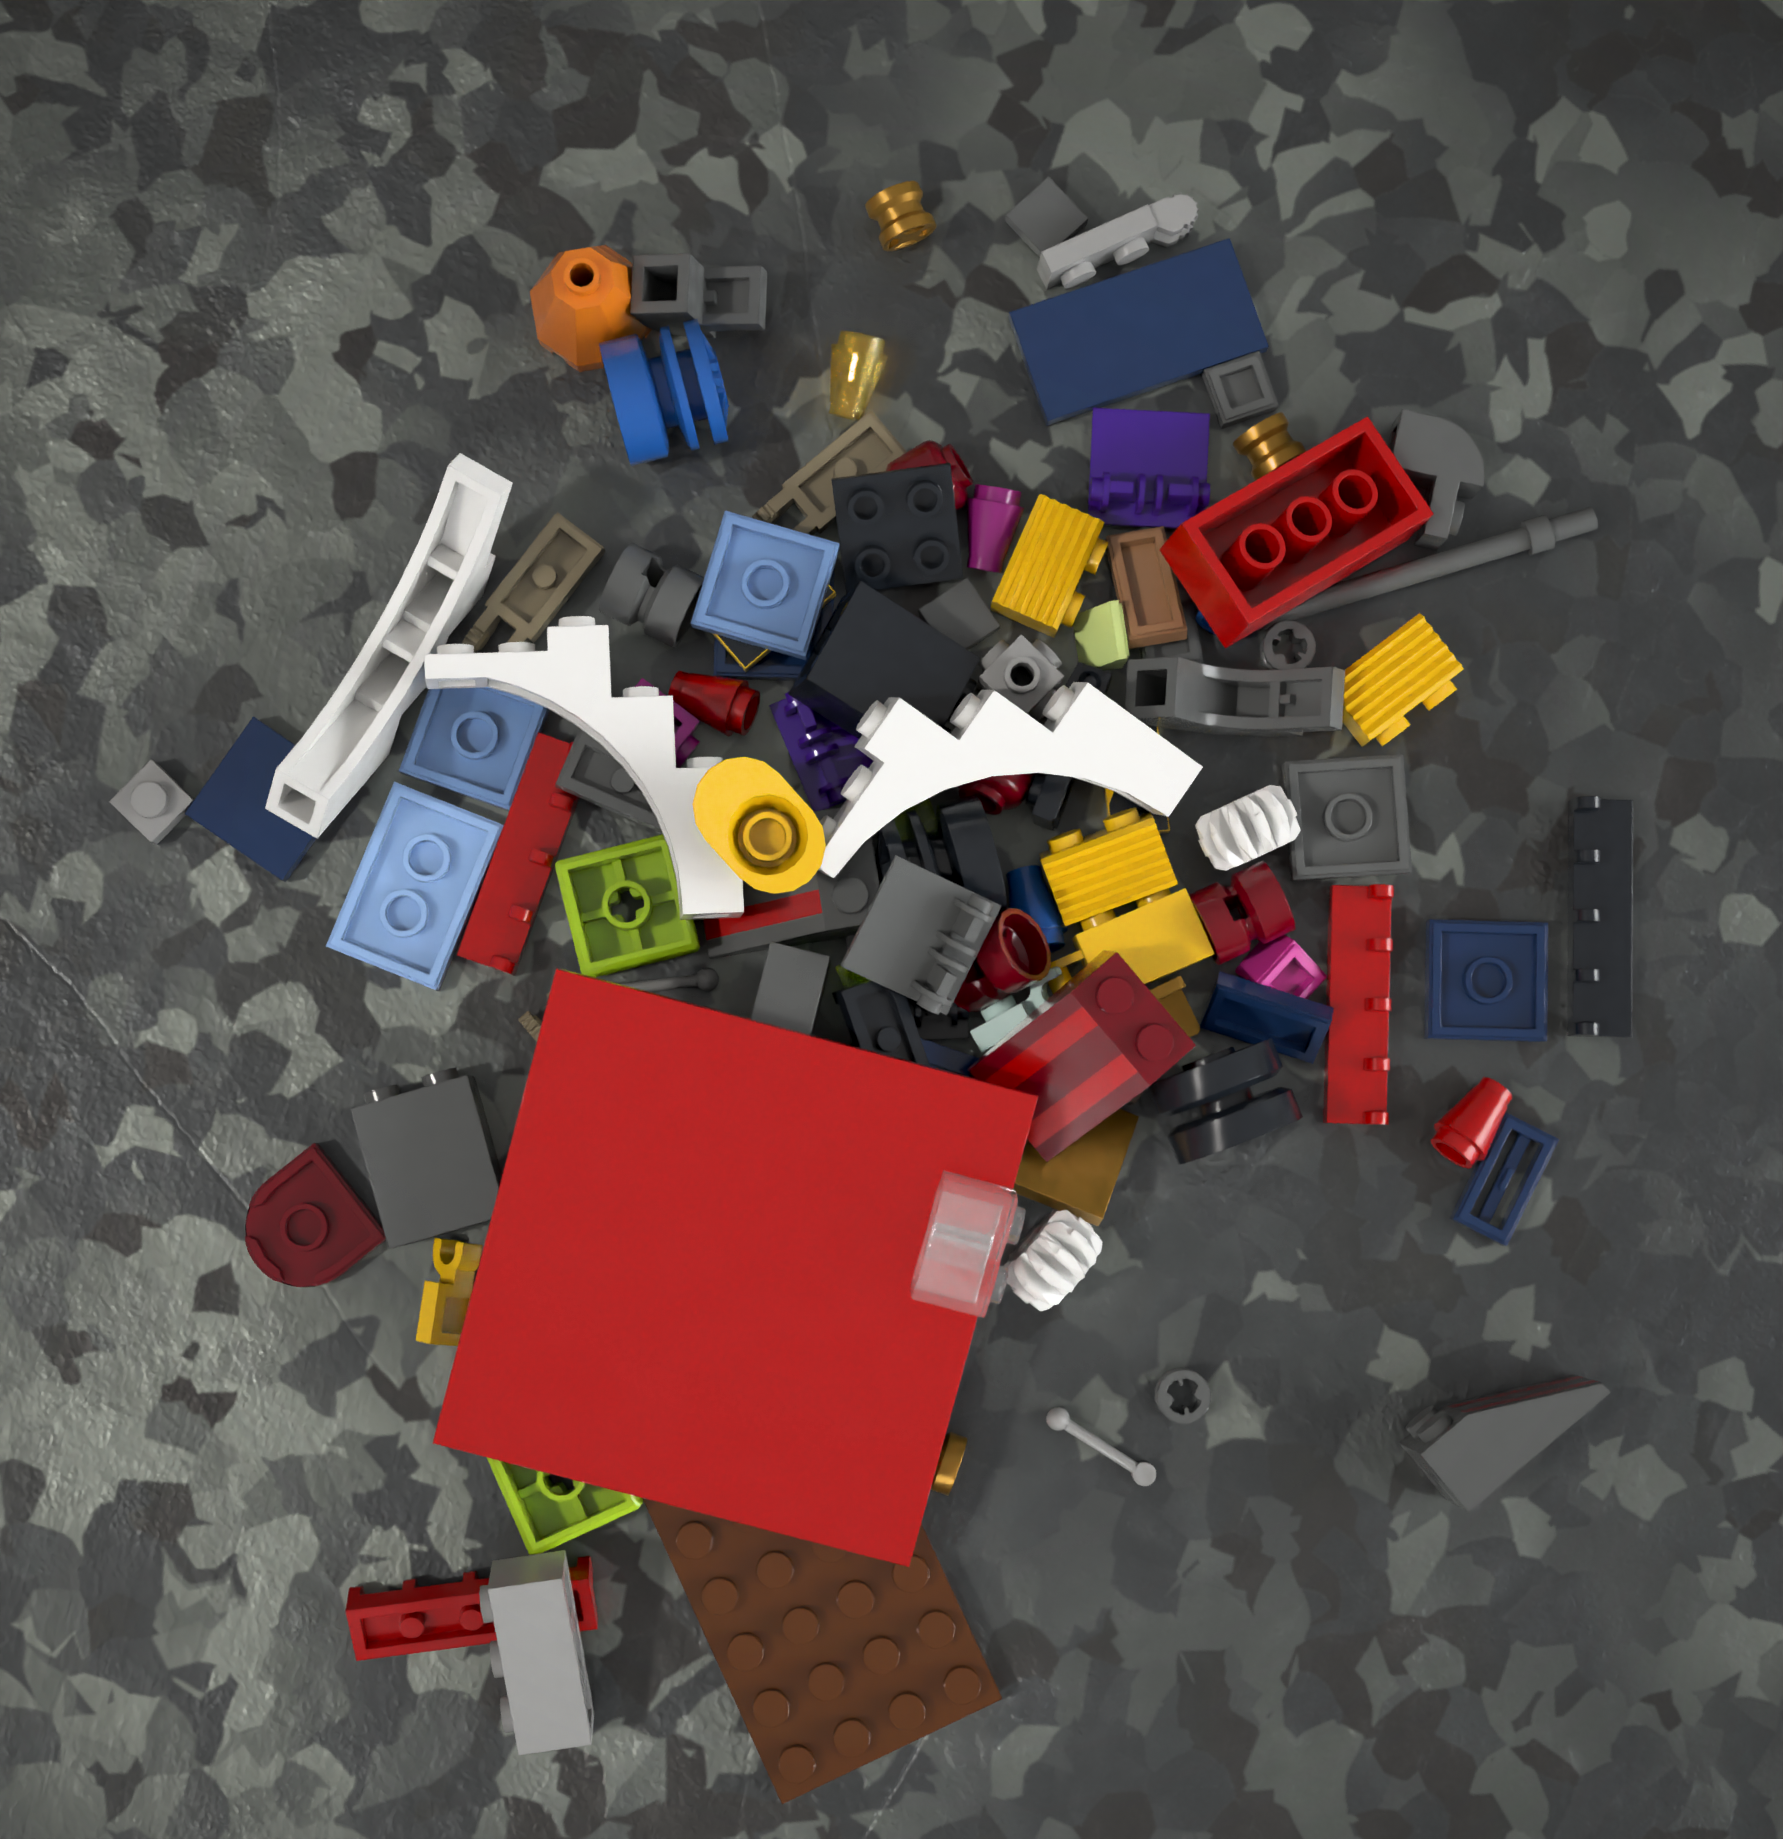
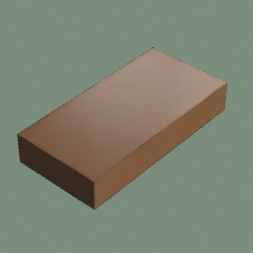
(1146, 588)

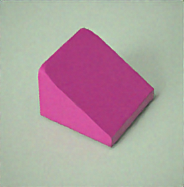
(1282, 967)

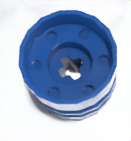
(665, 391)

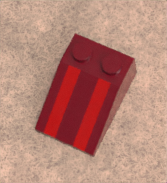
(1086, 1052)

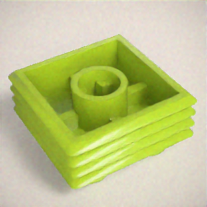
(594, 885)
(550, 1512)

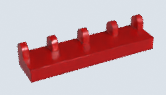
(521, 861)
(1359, 994)
(440, 1615)

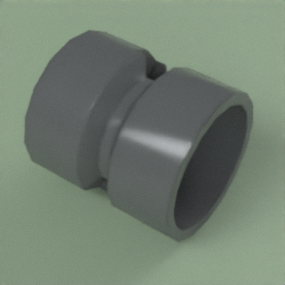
(651, 594)

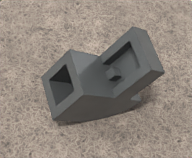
(679, 289)
(1444, 463)

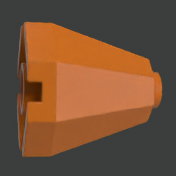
(584, 302)

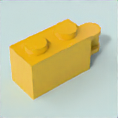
(1152, 939)

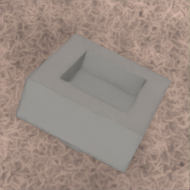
(153, 802)

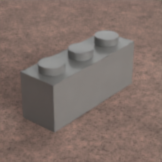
(538, 1652)

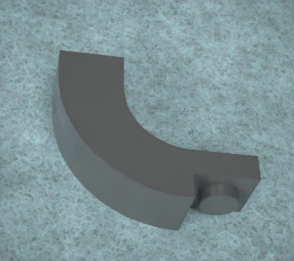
(1234, 701)

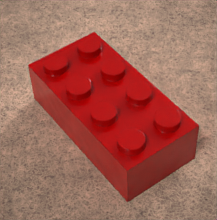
(1295, 531)

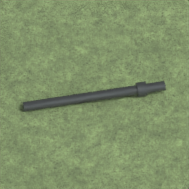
(1533, 536)

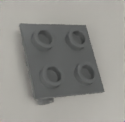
(920, 935)

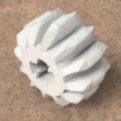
(1248, 827)
(1052, 1259)

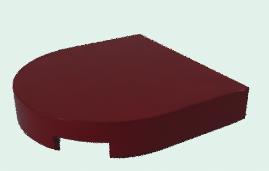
(309, 1223)

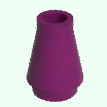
(992, 522)

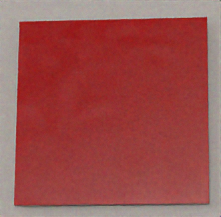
(719, 1268)

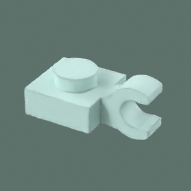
(1006, 1014)

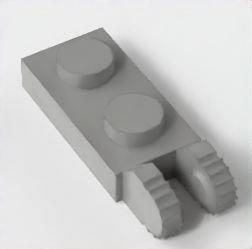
(1119, 239)

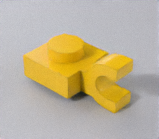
(447, 1301)

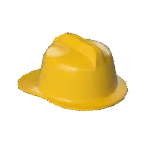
(759, 825)

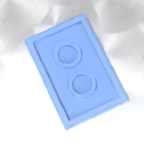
(415, 886)

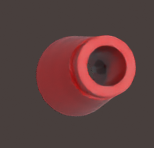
(717, 701)
(1471, 1124)

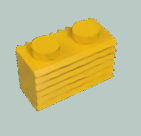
(1048, 566)
(1394, 679)
(1107, 866)

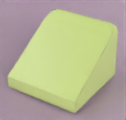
(1102, 636)

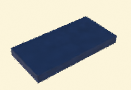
(1137, 331)

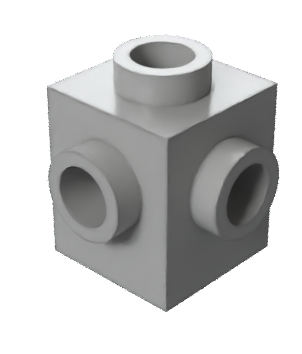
(1036, 660)

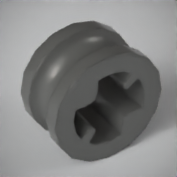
(1298, 634)
(1199, 1390)

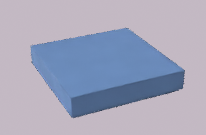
(765, 585)
(474, 742)

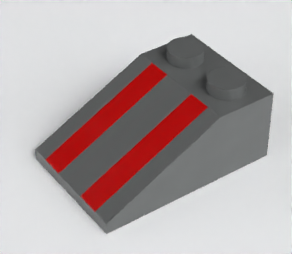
(812, 913)
(1486, 1439)

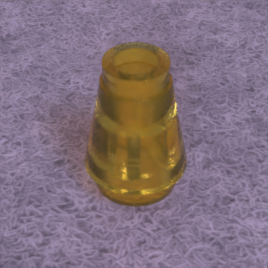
(854, 373)

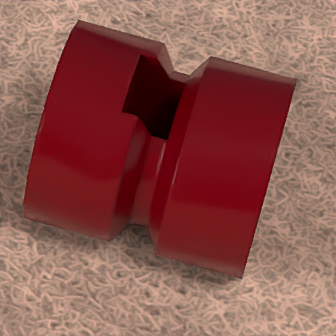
(1259, 903)
(1007, 962)

